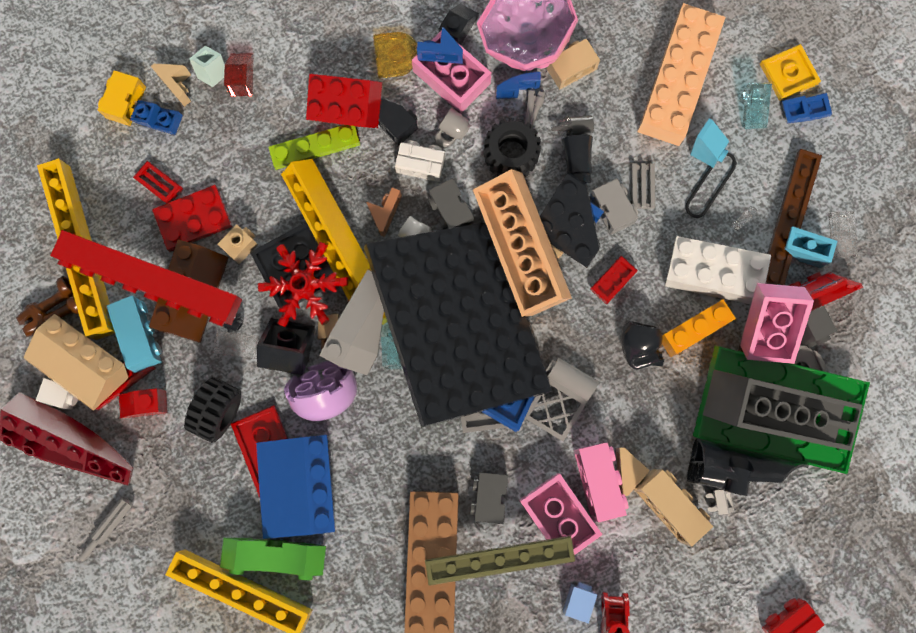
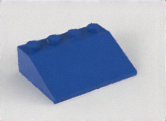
(295, 487)

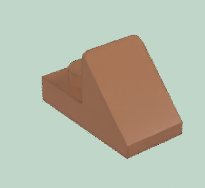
(384, 216)

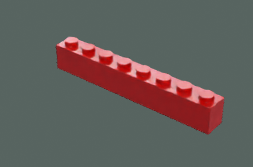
(146, 277)

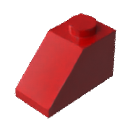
(143, 403)

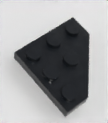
(571, 221)

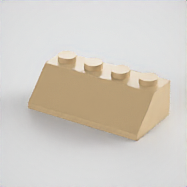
(75, 362)

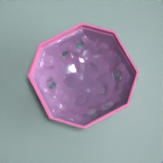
(527, 31)

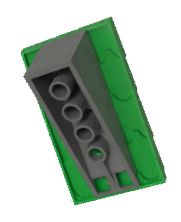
(781, 410)

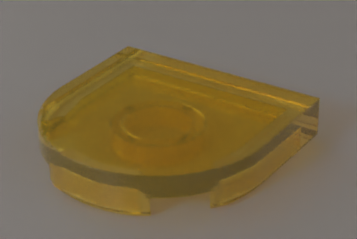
(394, 54)

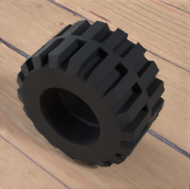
(515, 132)
(212, 409)

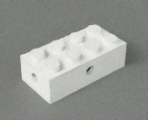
(716, 270)

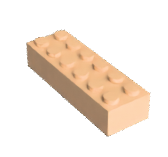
(681, 74)
(522, 243)

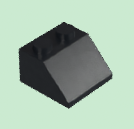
(285, 347)

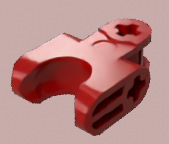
(614, 613)

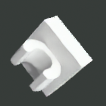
(723, 501)

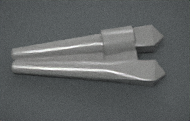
(534, 105)

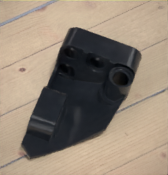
(715, 462)

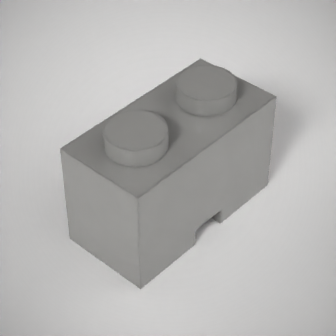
(614, 202)

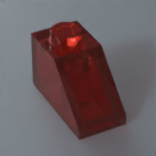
(239, 74)

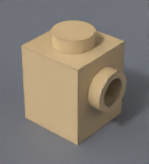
(238, 243)

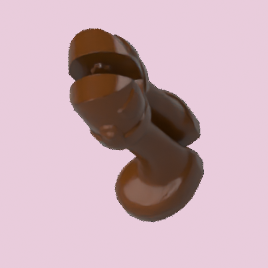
(36, 314)

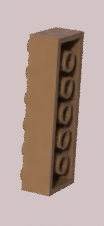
(430, 535)

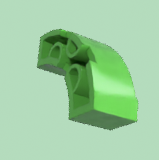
(273, 556)

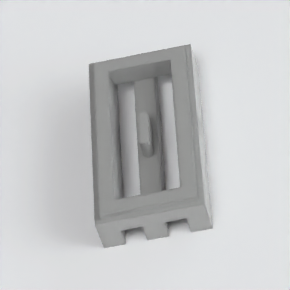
(643, 167)

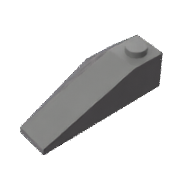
(357, 333)

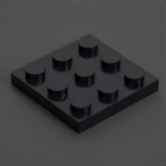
(298, 240)

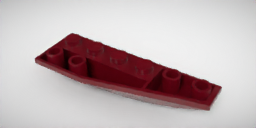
(59, 440)

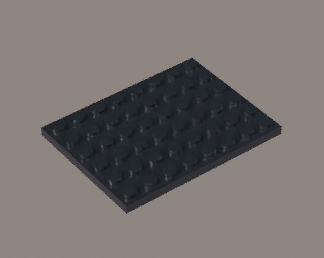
(455, 323)

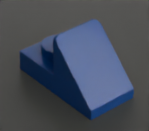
(446, 51)

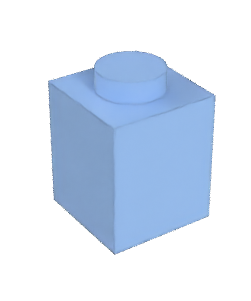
(580, 602)

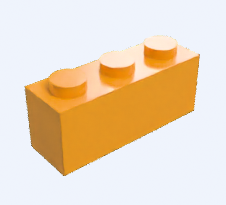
(697, 328)

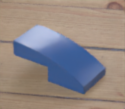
(511, 87)
(807, 109)

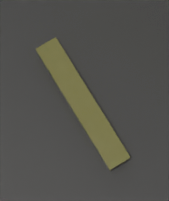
(499, 560)

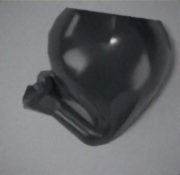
(641, 345)

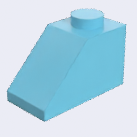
(710, 144)
(810, 247)

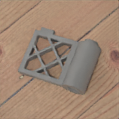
(572, 383)

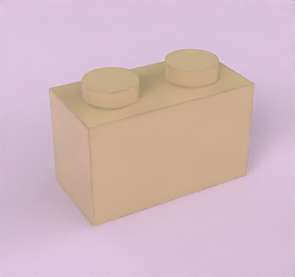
(573, 63)

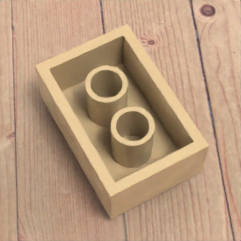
(673, 506)

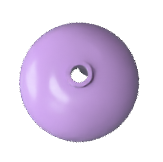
(318, 398)

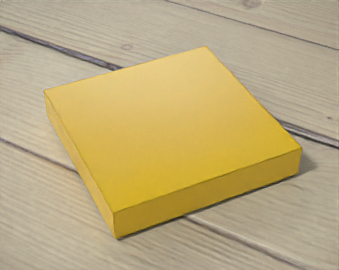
(790, 72)

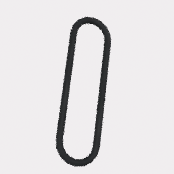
(717, 192)

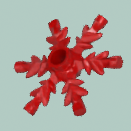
(296, 281)

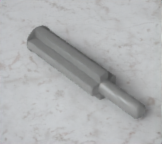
(107, 526)

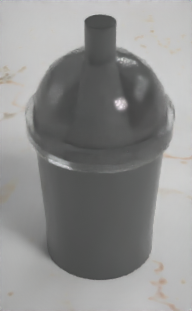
(574, 125)

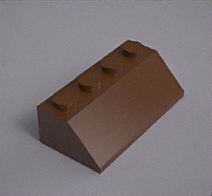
(201, 265)

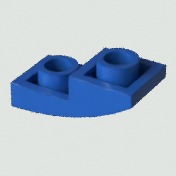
(155, 117)

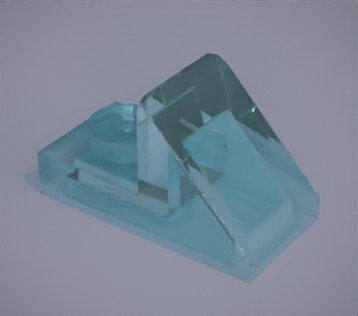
(756, 105)

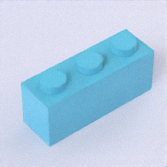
(134, 334)

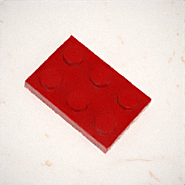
(192, 217)

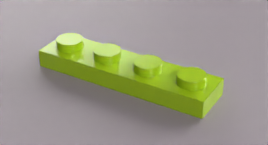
(314, 145)

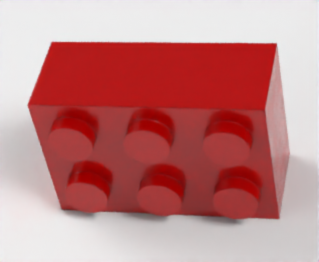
(343, 101)

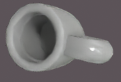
(453, 125)

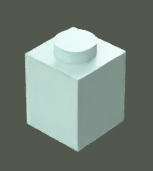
(208, 66)

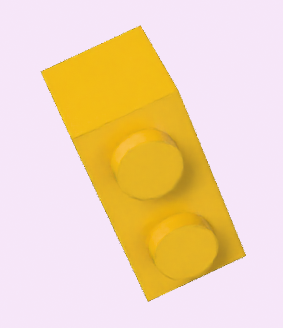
(120, 97)

